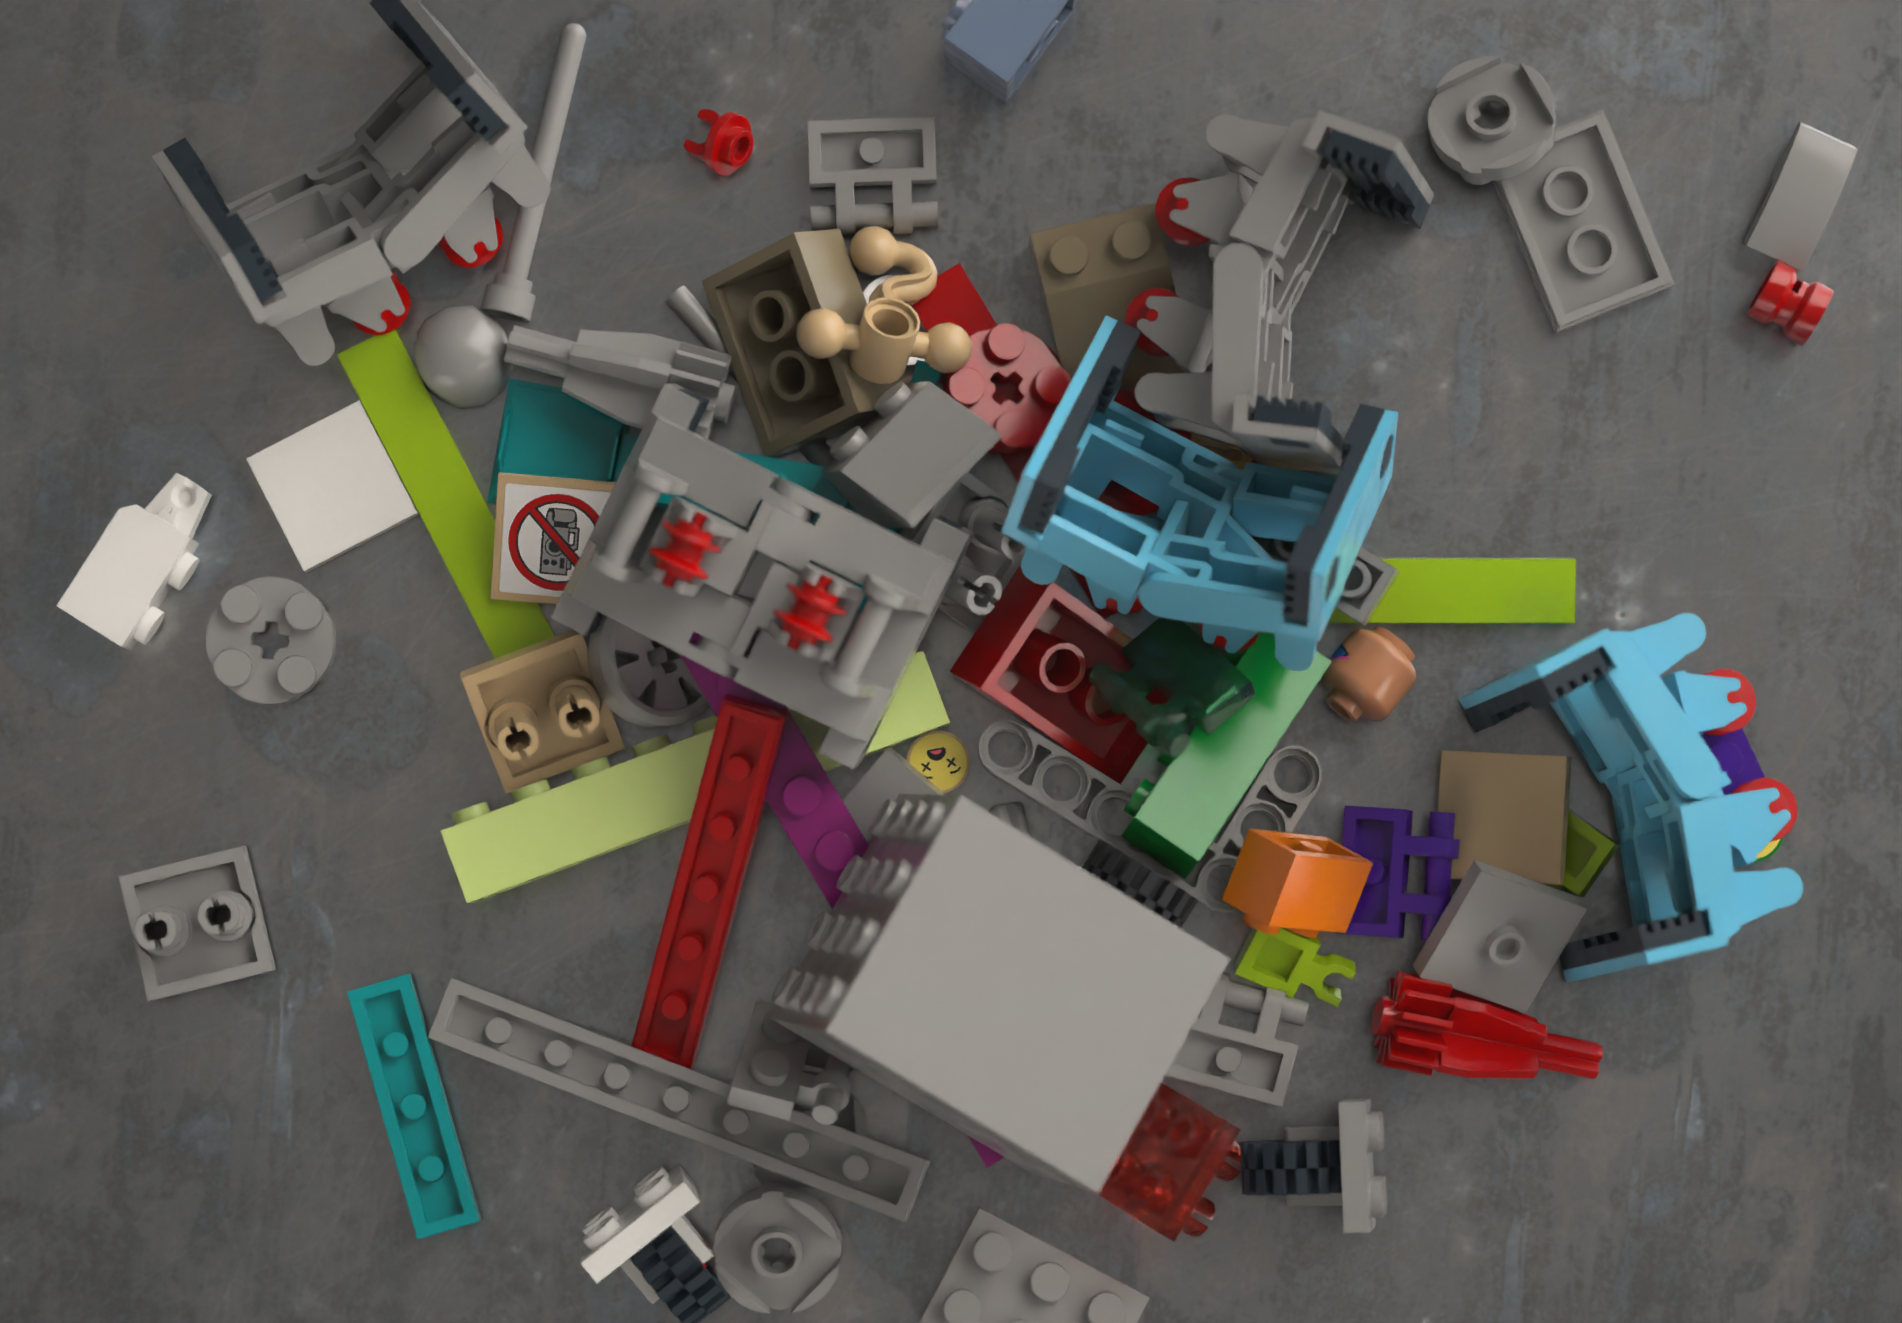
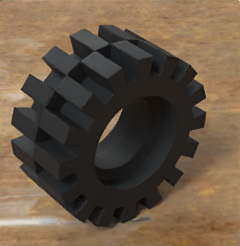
(1139, 883)

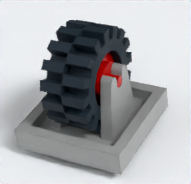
(1324, 1166)

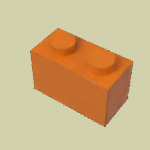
(1296, 883)

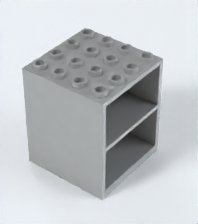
(998, 987)

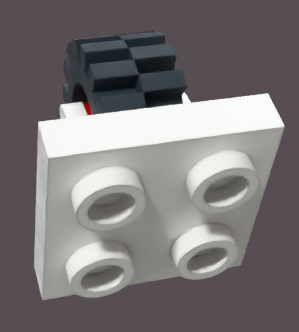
(657, 1246)

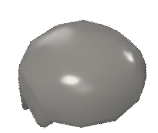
(462, 356)

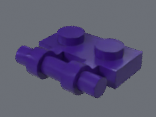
(1386, 840)

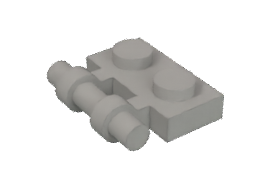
(870, 155)
(1238, 1059)
(773, 1075)

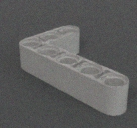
(1095, 788)

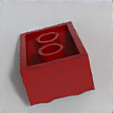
(1036, 665)

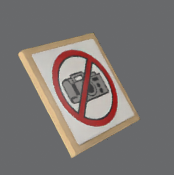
(542, 533)

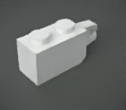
(138, 564)

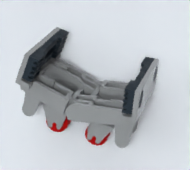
(376, 206)
(1262, 260)

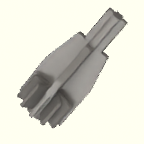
(627, 371)

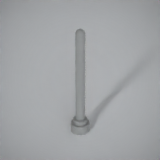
(511, 291)

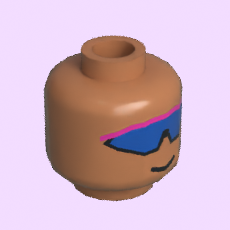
(1369, 675)

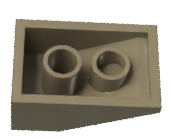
(1096, 272)

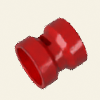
(1790, 302)

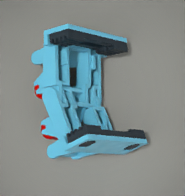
(1219, 570)
(1665, 787)

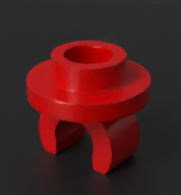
(727, 143)

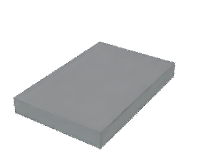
(1583, 226)

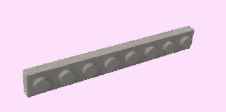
(676, 1099)

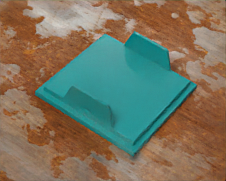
(554, 436)

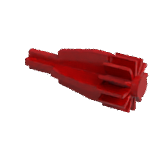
(1459, 1034)

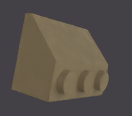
(758, 312)

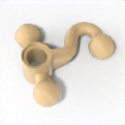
(889, 323)

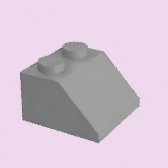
(908, 454)

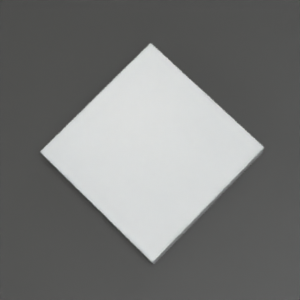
(332, 486)

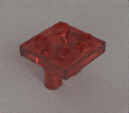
(1171, 1164)

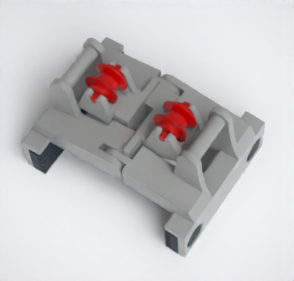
(798, 613)

